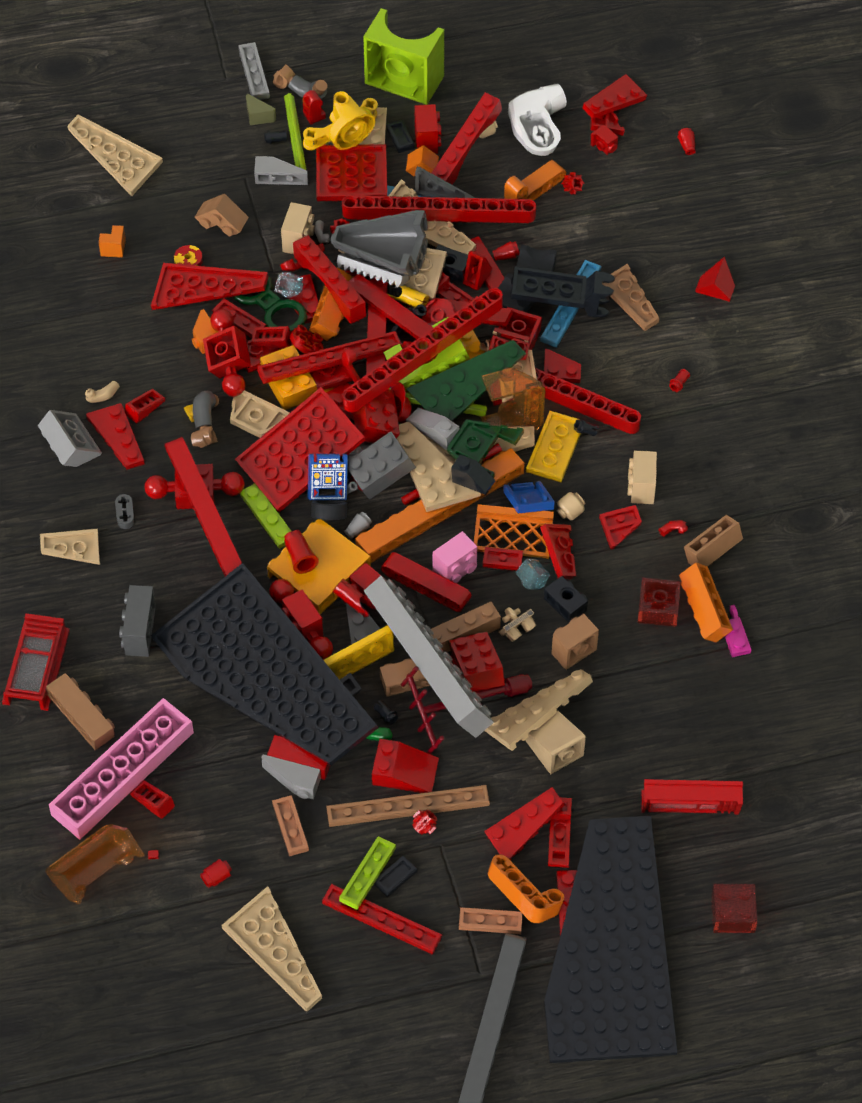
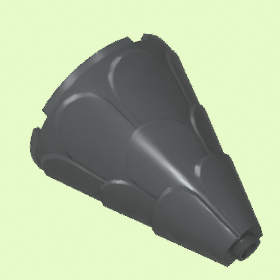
(386, 241)

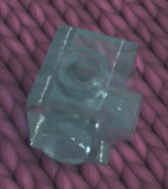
(289, 284)
(532, 574)

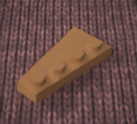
(632, 298)

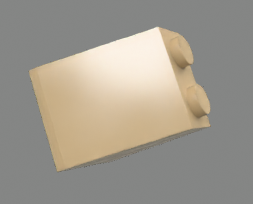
(557, 743)

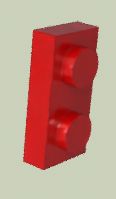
(502, 558)

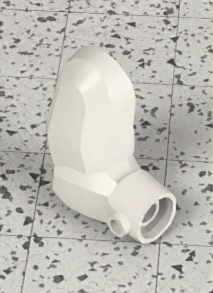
(532, 119)

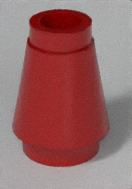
(687, 140)
(506, 251)

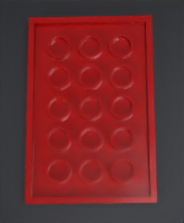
(281, 455)

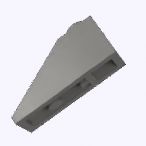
(275, 171)
(434, 426)
(296, 777)

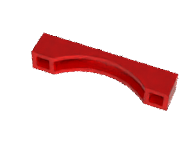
(480, 119)
(346, 297)

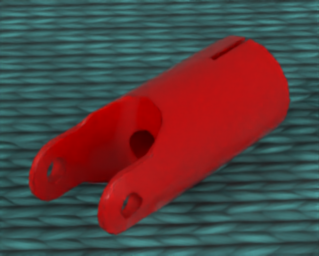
(352, 597)

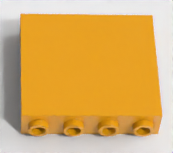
(337, 560)

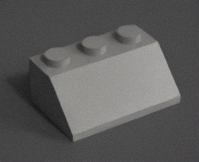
(68, 438)

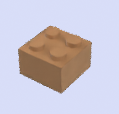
(574, 641)

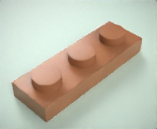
(290, 825)
(490, 920)

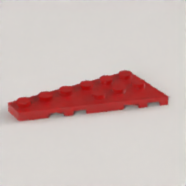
(193, 284)

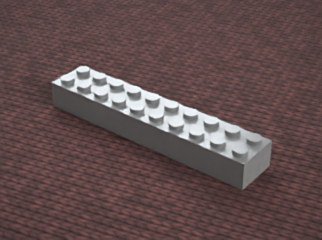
(429, 656)

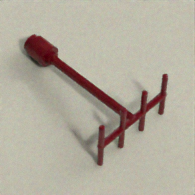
(513, 686)

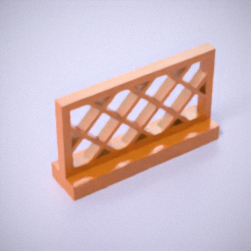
(510, 516)

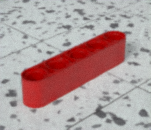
(426, 582)

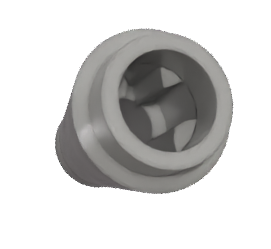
(358, 525)

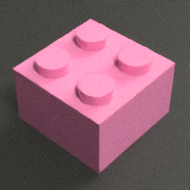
(455, 558)

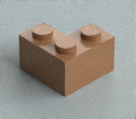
(222, 212)

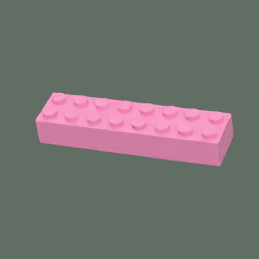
(121, 768)

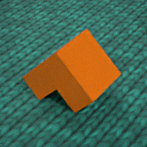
(422, 158)
(113, 244)

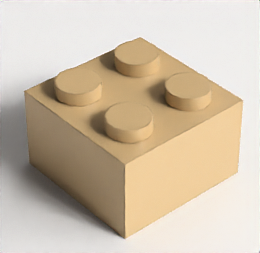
(296, 225)
(642, 477)

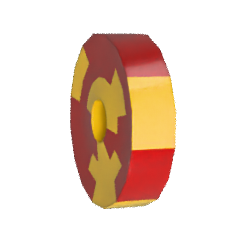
(188, 251)

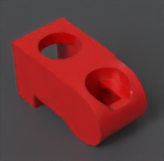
(312, 107)

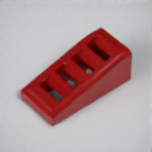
(282, 333)
(136, 413)
(161, 807)

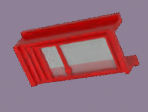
(36, 659)
(692, 796)

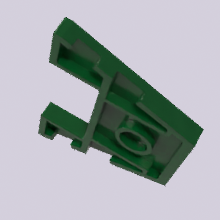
(478, 438)

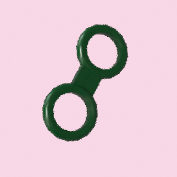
(271, 303)

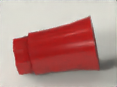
(301, 554)

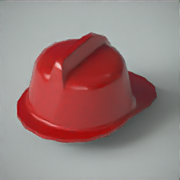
(403, 403)

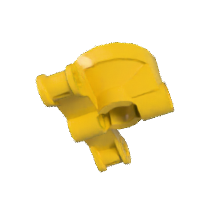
(349, 124)

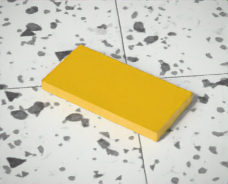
(554, 447)
(362, 653)

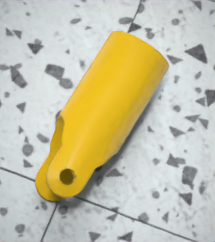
(412, 297)

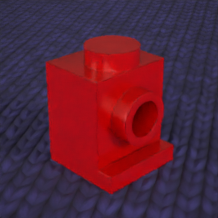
(604, 140)

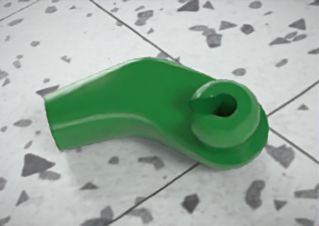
(381, 733)

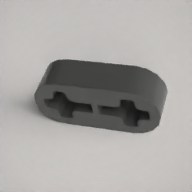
(120, 511)

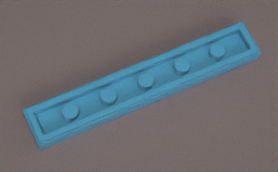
(564, 315)

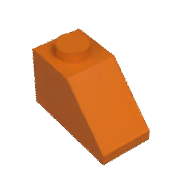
(202, 330)

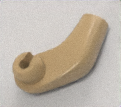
(102, 394)

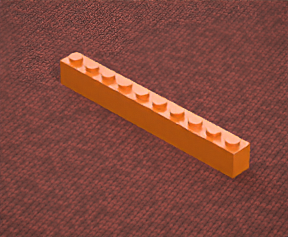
(415, 520)

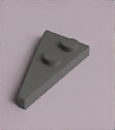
(432, 186)
(359, 625)

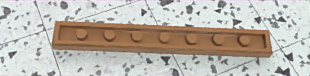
(407, 805)

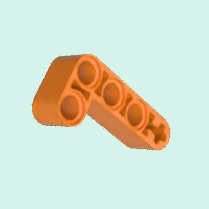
(536, 183)
(522, 893)

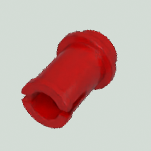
(677, 383)

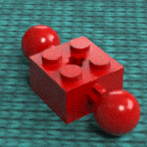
(227, 352)
(231, 484)
(302, 615)

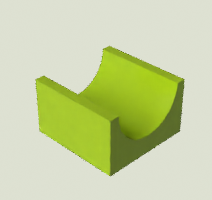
(403, 65)

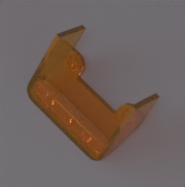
(527, 401)
(91, 859)

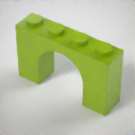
(448, 358)

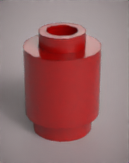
(216, 873)

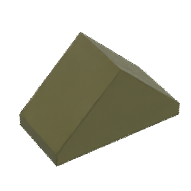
(259, 111)

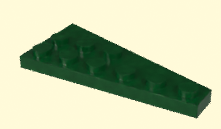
(462, 385)

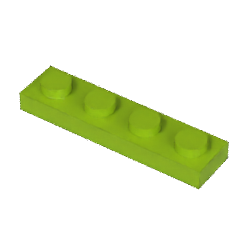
(266, 514)
(367, 873)

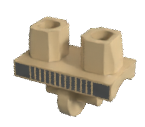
(510, 629)

